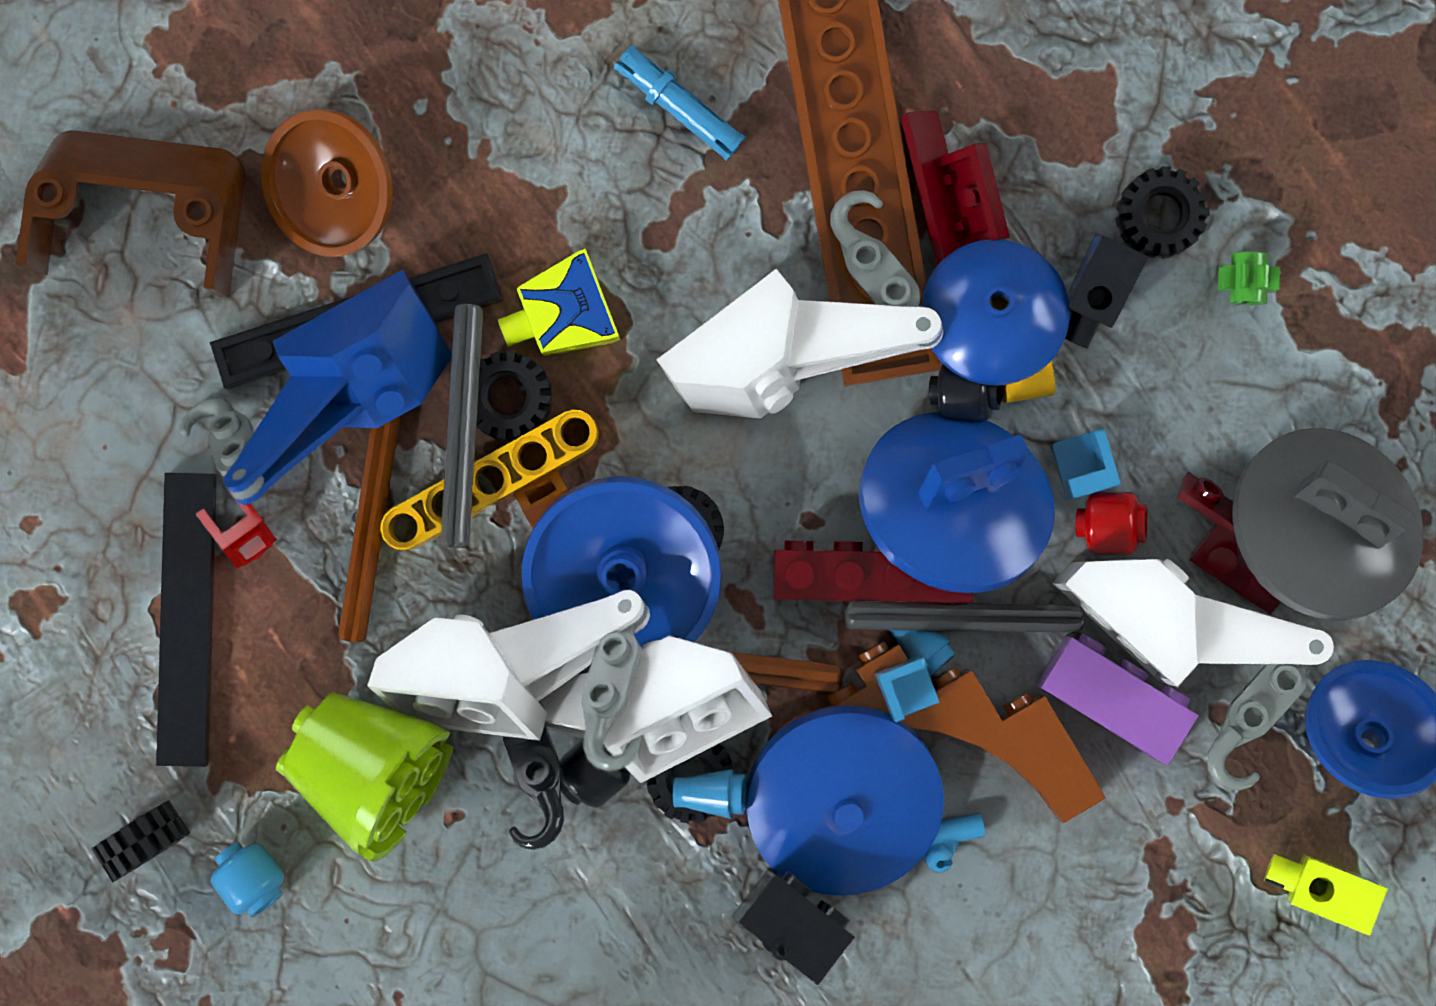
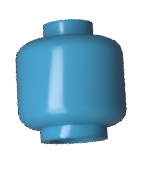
(247, 879)

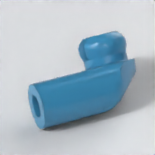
(949, 836)

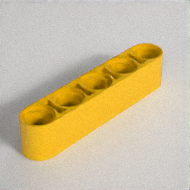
(508, 461)

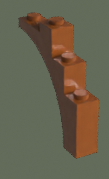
(1024, 737)

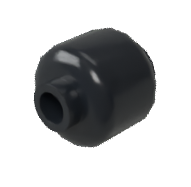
(963, 398)
(587, 783)

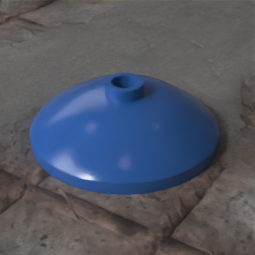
(993, 343)
(1386, 708)

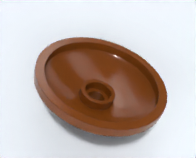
(307, 188)

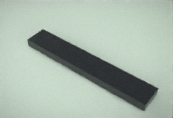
(252, 354)
(186, 621)

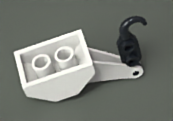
(677, 707)

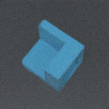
(1085, 464)
(906, 687)

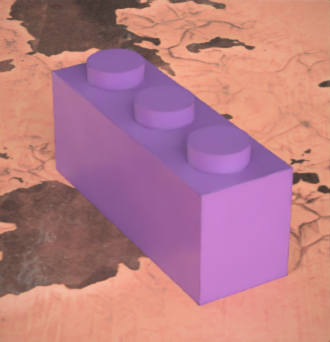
(1118, 697)

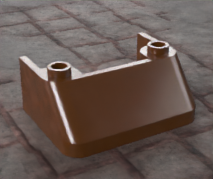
(204, 181)

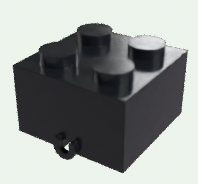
(793, 926)

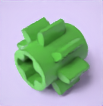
(1249, 278)

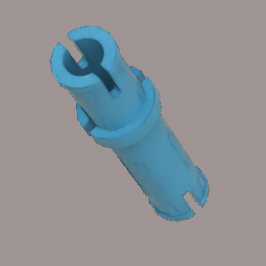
(679, 102)

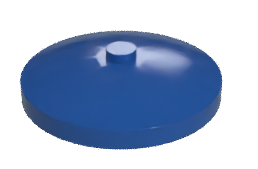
(623, 538)
(844, 800)

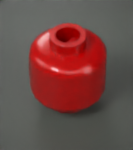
(1112, 523)

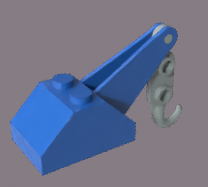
(346, 370)

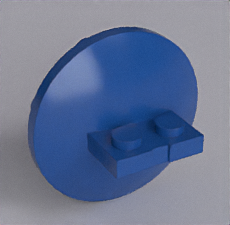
(956, 503)

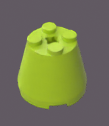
(365, 769)

